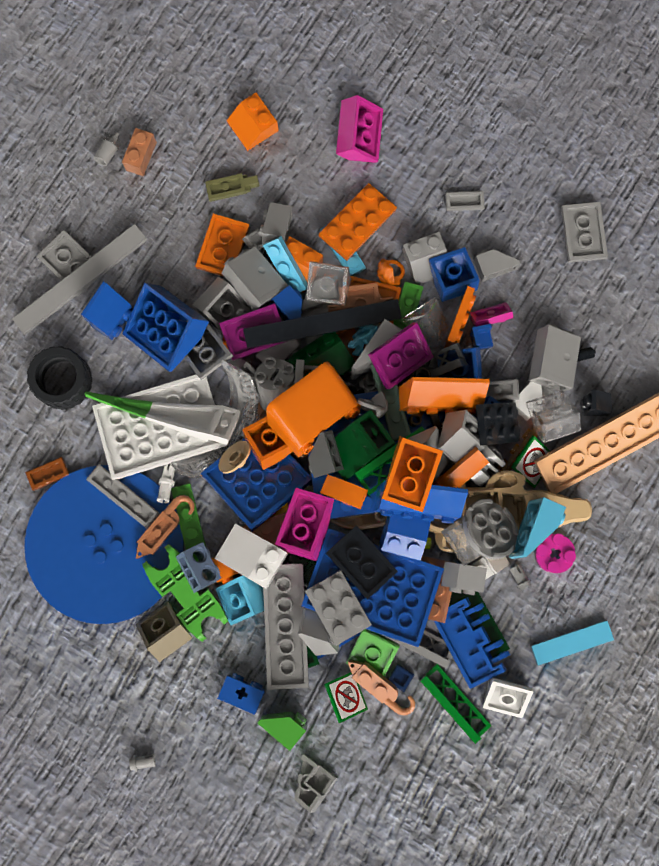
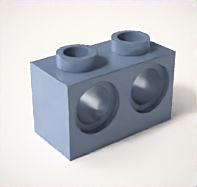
(193, 569)

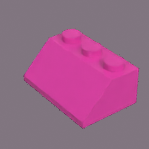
(359, 130)

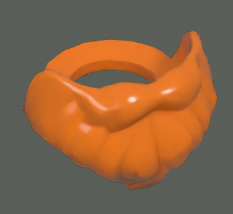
(386, 274)

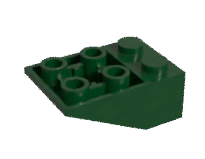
(362, 443)

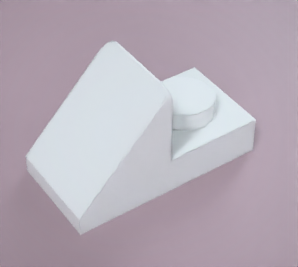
(493, 566)

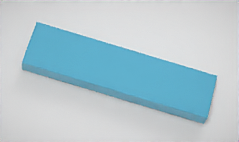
(572, 642)

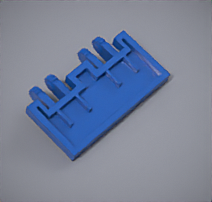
(468, 644)

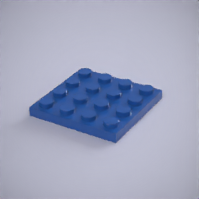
(257, 492)

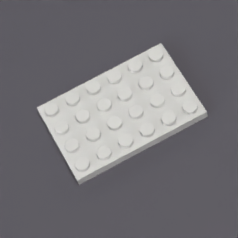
(140, 444)

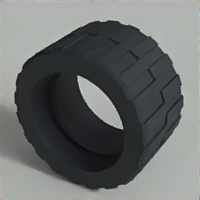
(39, 367)

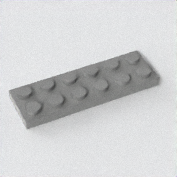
(282, 613)

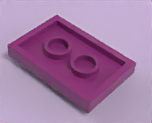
(234, 334)
(401, 355)

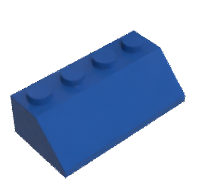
(442, 503)

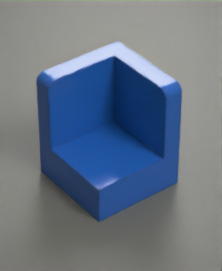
(481, 337)

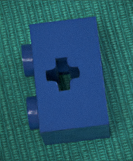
(248, 702)

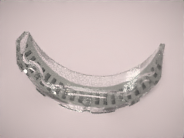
(243, 398)

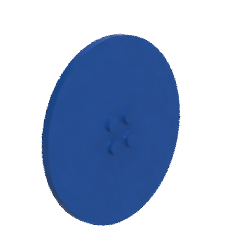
(86, 550)

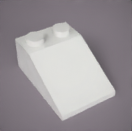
(251, 556)

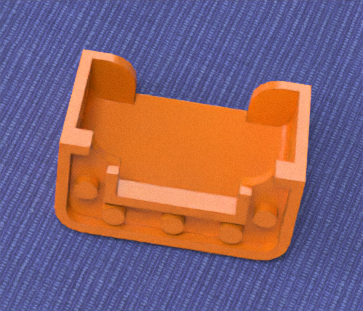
(311, 408)

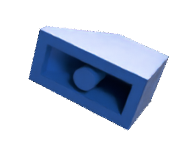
(288, 303)

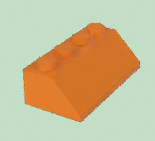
(442, 394)

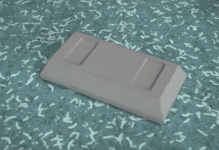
(465, 200)

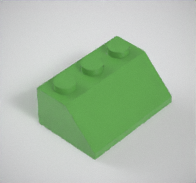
(284, 727)

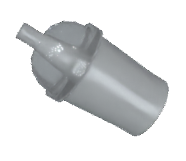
(107, 149)

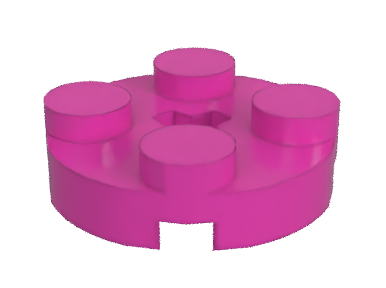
(566, 555)

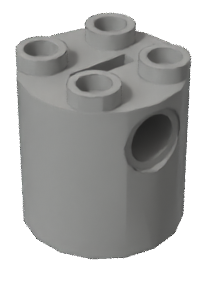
(273, 379)

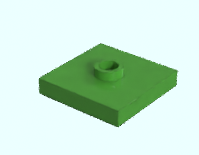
(374, 650)

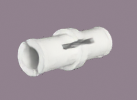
(166, 484)

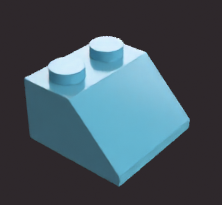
(241, 599)

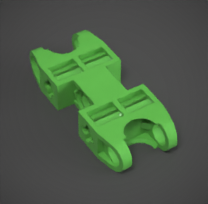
(184, 594)

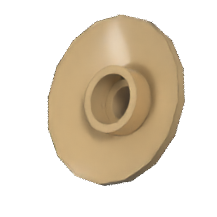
(234, 457)

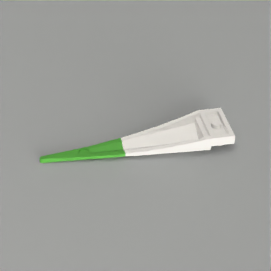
(200, 421)

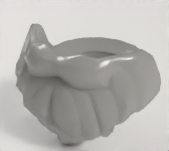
(377, 404)

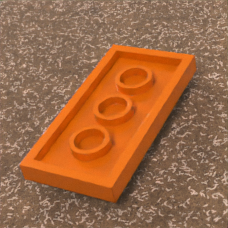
(357, 221)

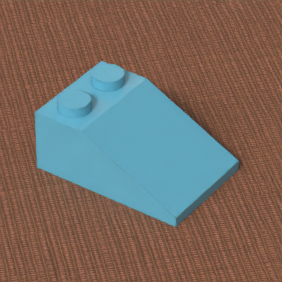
(539, 522)

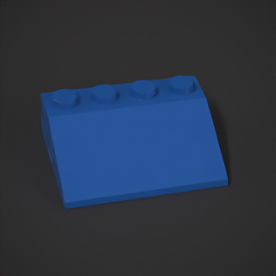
(164, 326)

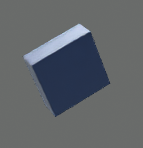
(401, 677)

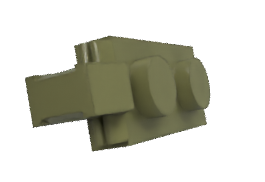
(230, 186)

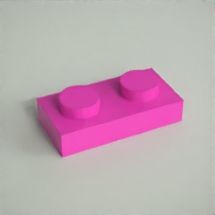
(491, 315)

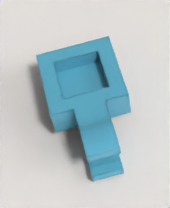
(362, 337)

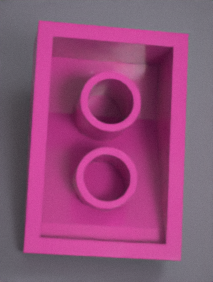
(305, 524)

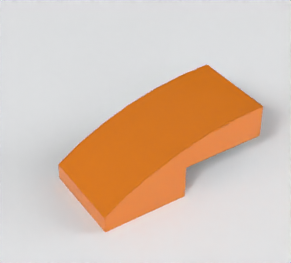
(344, 491)

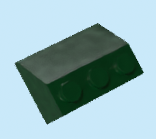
(325, 349)

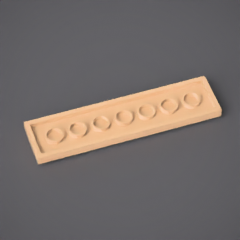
(600, 446)

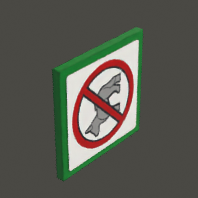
(525, 462)
(345, 697)

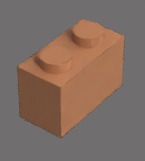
(139, 152)

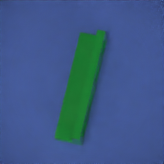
(377, 464)
(453, 712)

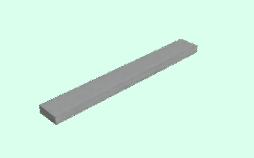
(79, 279)

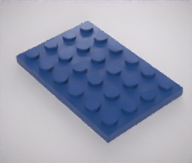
(400, 605)

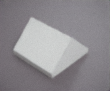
(507, 697)

